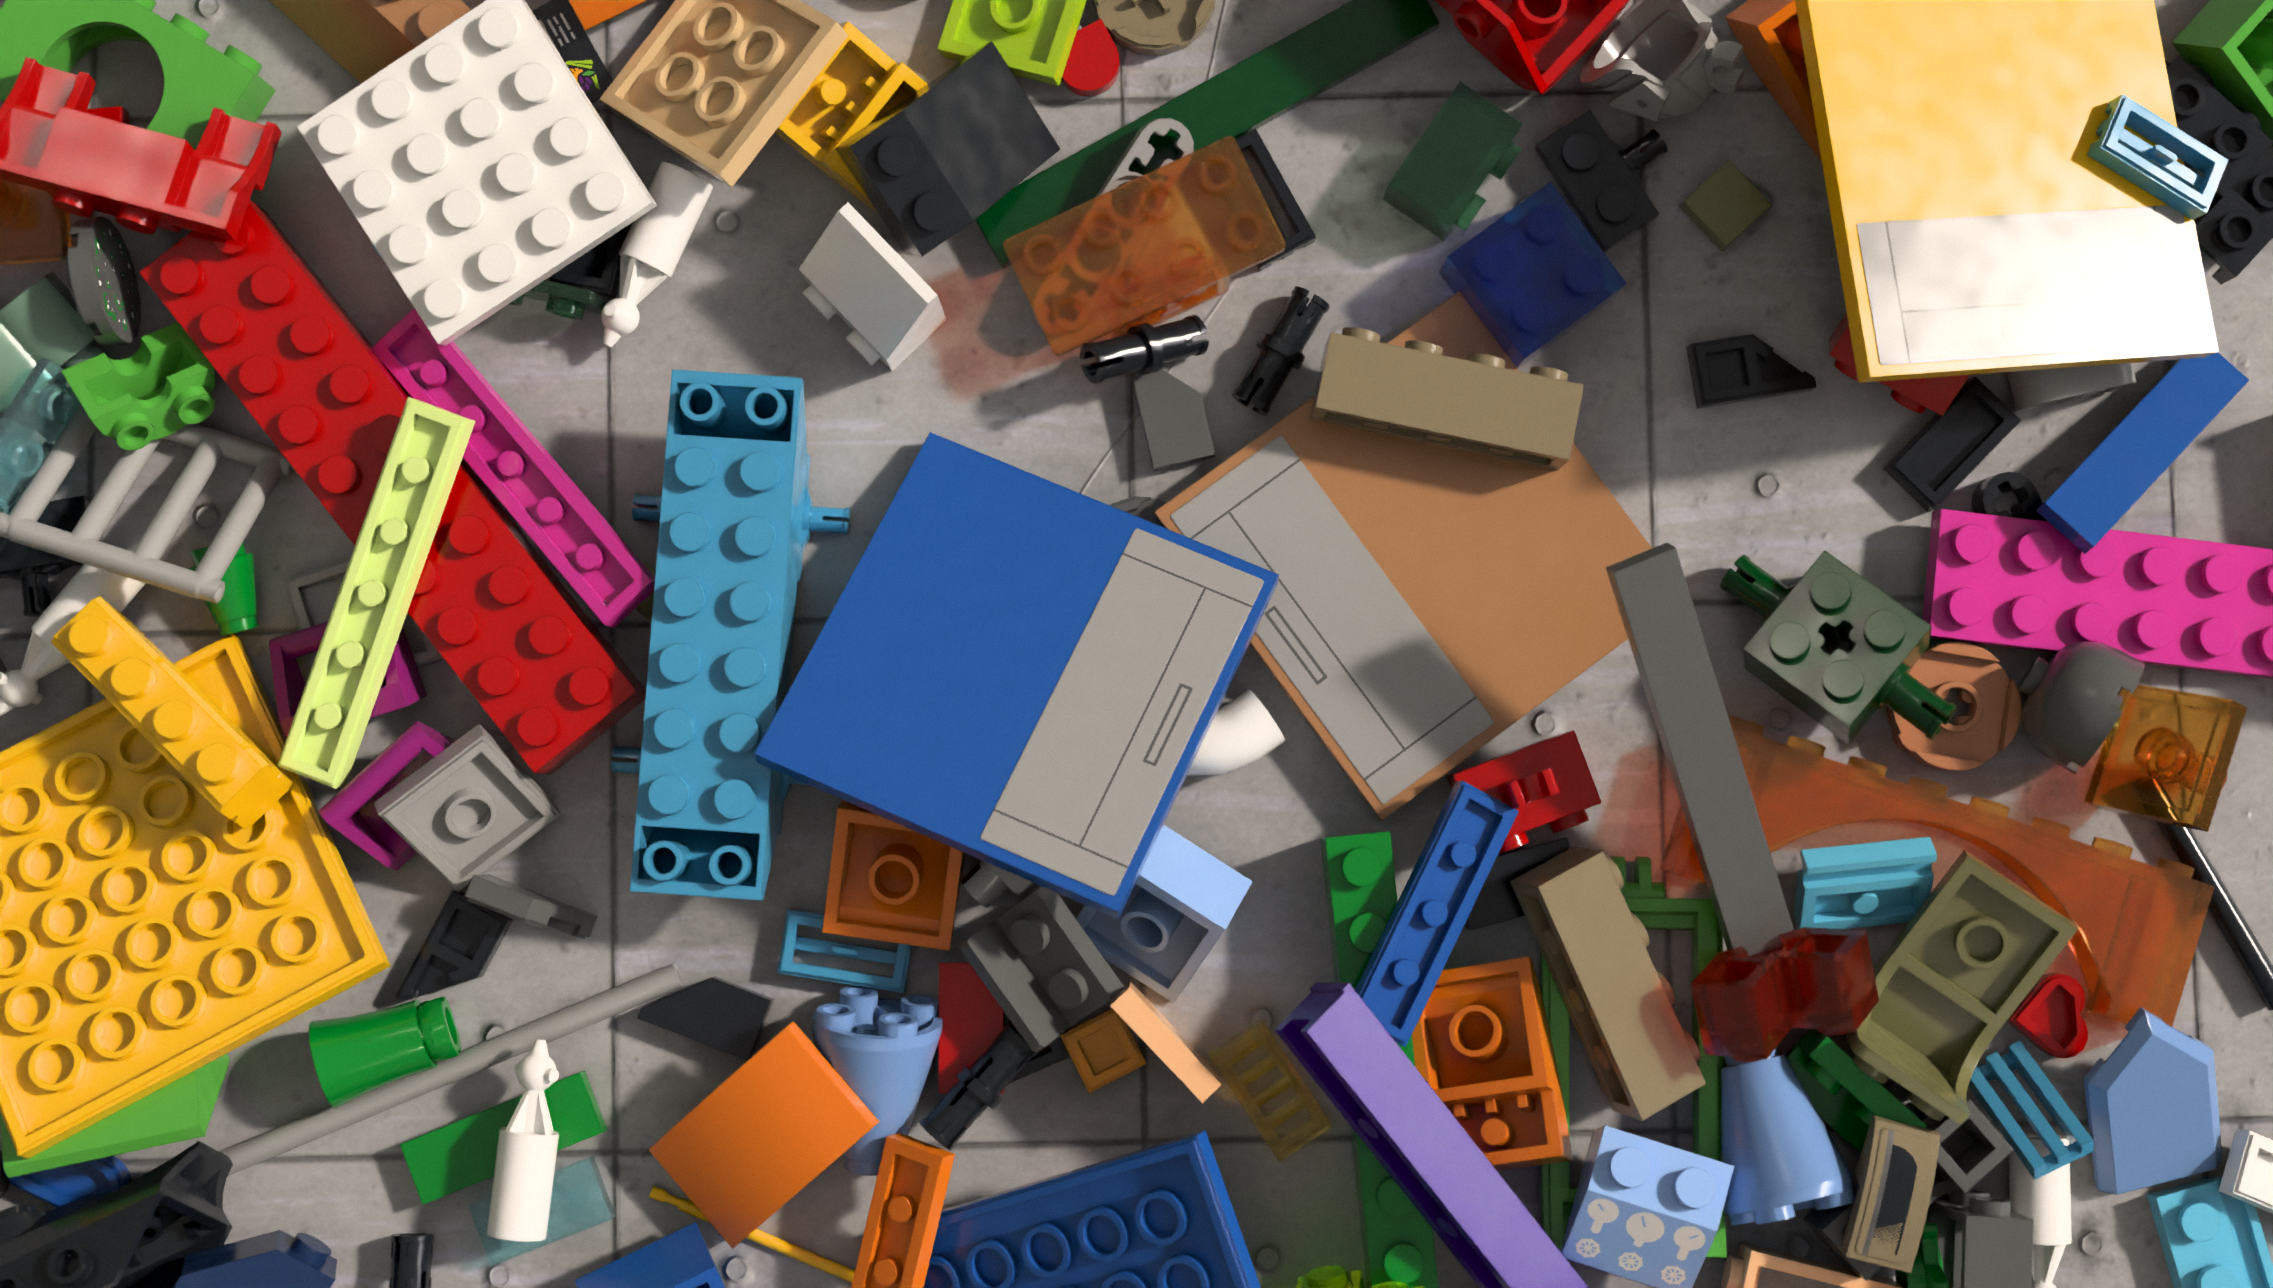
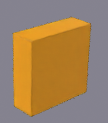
(1102, 1049)

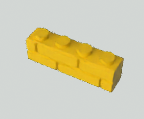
(172, 712)

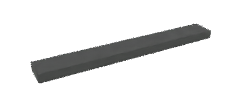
(1700, 748)

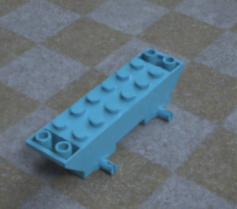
(721, 632)

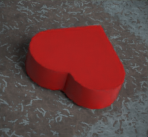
(2052, 1016)

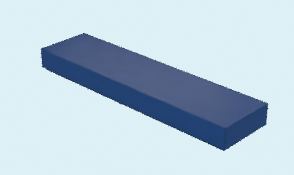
(2141, 448)
(1434, 908)

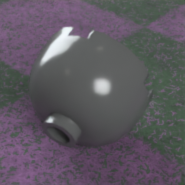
(2076, 700)

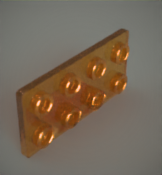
(1145, 248)

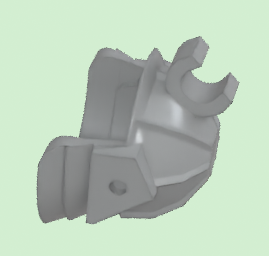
(1662, 60)

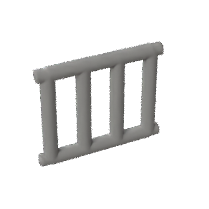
(144, 562)

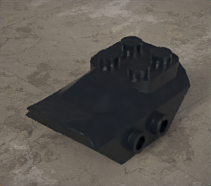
(121, 1235)

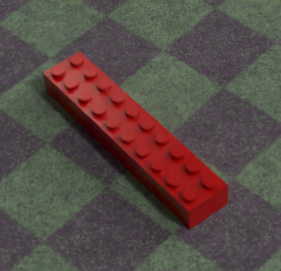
(333, 417)

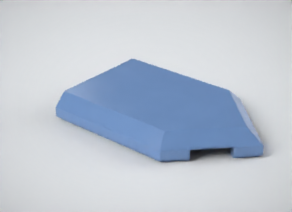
(2152, 1108)

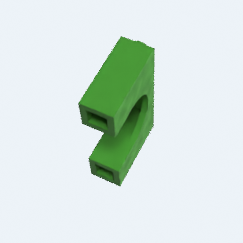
(193, 72)

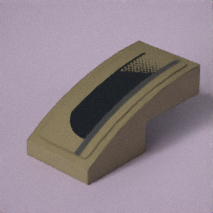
(1892, 1194)

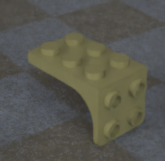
(1955, 984)

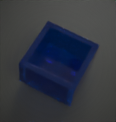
(1533, 275)

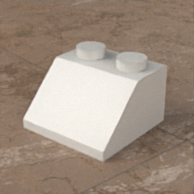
(870, 290)

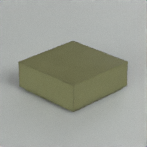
(1725, 205)

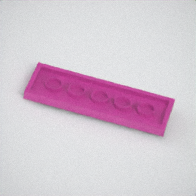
(2135, 591)

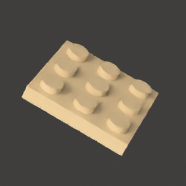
(723, 77)

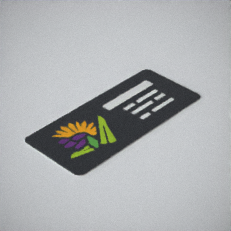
(574, 47)

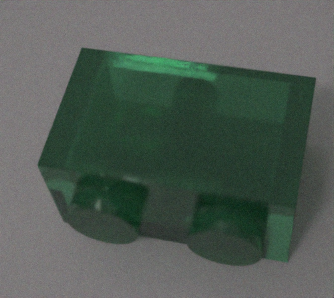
(1453, 162)

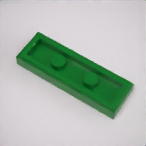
(468, 1148)

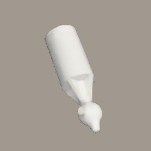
(654, 245)
(20, 686)
(526, 1156)
(2049, 1205)

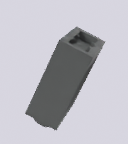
(1982, 1241)

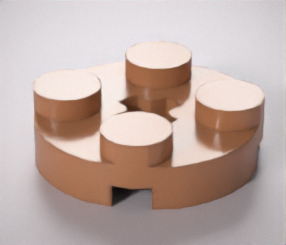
(1991, 701)

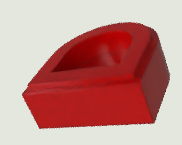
(1092, 61)

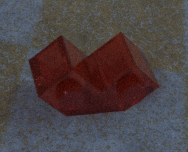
(1809, 982)

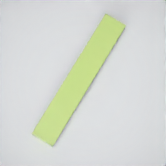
(376, 593)

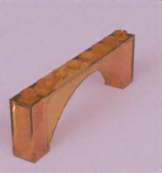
(2131, 917)

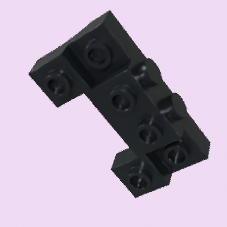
(2242, 206)

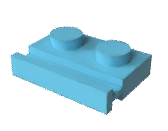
(1863, 883)
(2210, 1237)

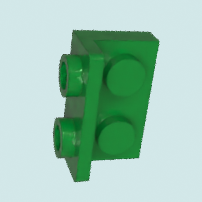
(1841, 1090)

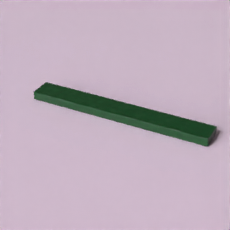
(1222, 106)

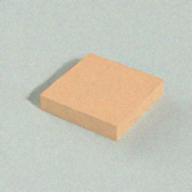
(1166, 1041)

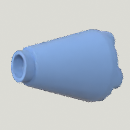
(884, 1057)
(1776, 1145)

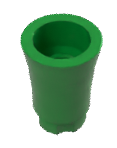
(381, 1047)

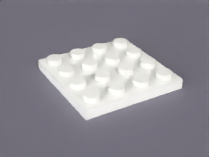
(476, 166)

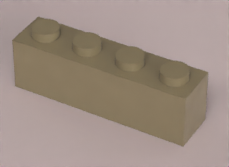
(1447, 399)
(1609, 981)

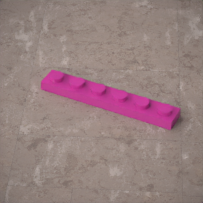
(521, 472)

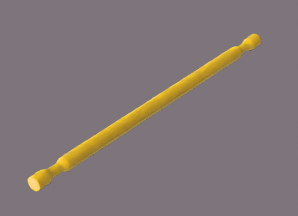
(763, 1239)

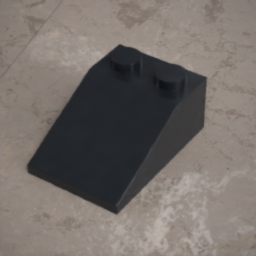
(949, 151)

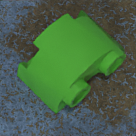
(149, 392)

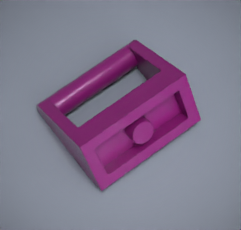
(402, 676)
(366, 826)

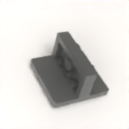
(1041, 967)

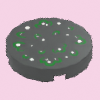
(104, 281)

